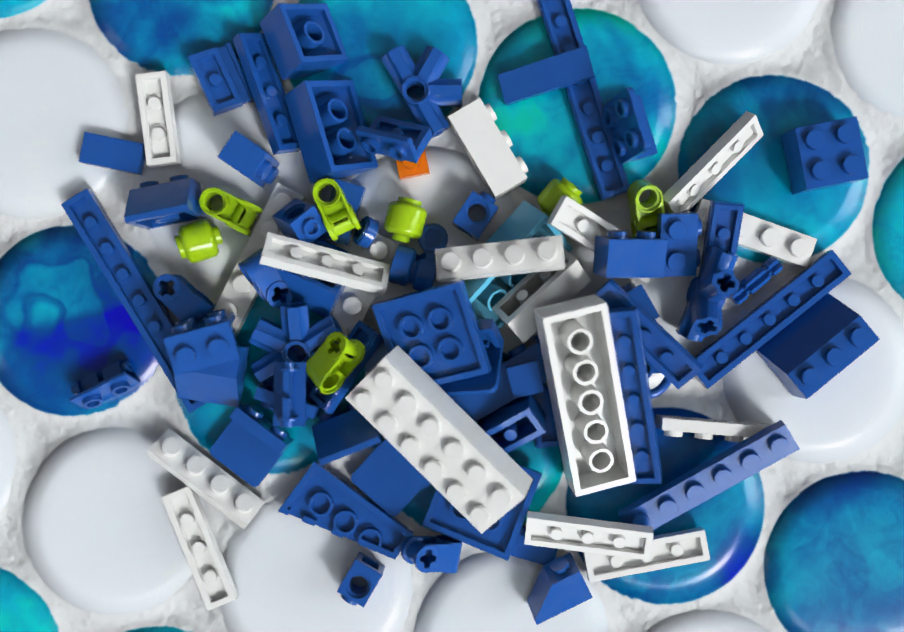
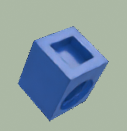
(300, 221)
(470, 227)
(364, 567)

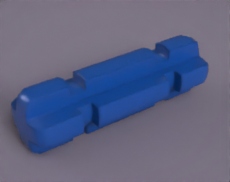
(756, 279)

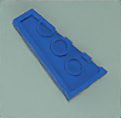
(336, 506)

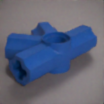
(426, 76)
(708, 294)
(294, 331)

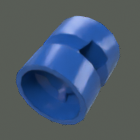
(412, 268)

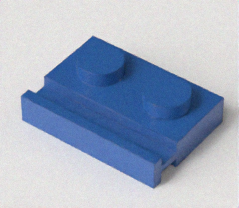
(221, 78)

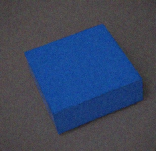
(524, 379)

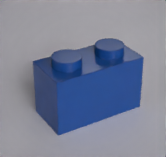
(249, 159)
(630, 255)
(515, 423)

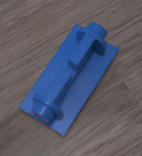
(91, 391)
(289, 394)

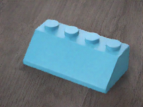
(521, 224)

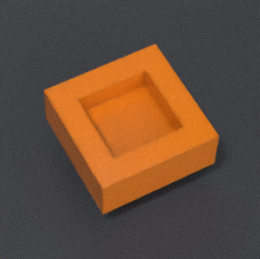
(410, 170)

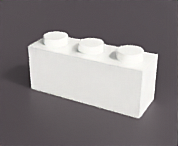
(488, 148)
(539, 290)

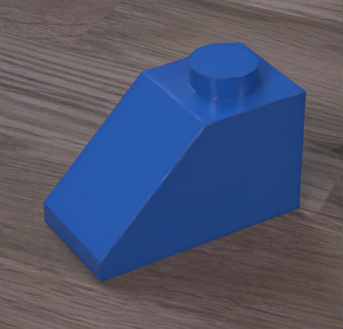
(557, 589)

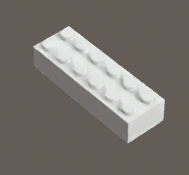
(585, 394)
(440, 440)

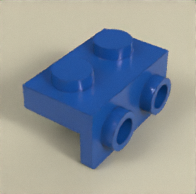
(394, 138)
(682, 236)

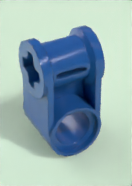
(265, 279)
(185, 301)
(432, 553)

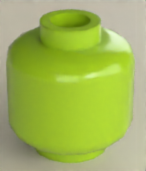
(554, 190)
(405, 219)
(198, 241)

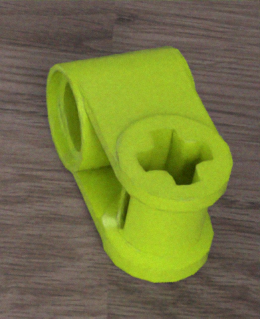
(336, 210)
(234, 212)
(644, 214)
(331, 362)

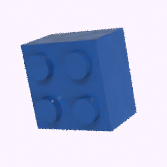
(824, 155)

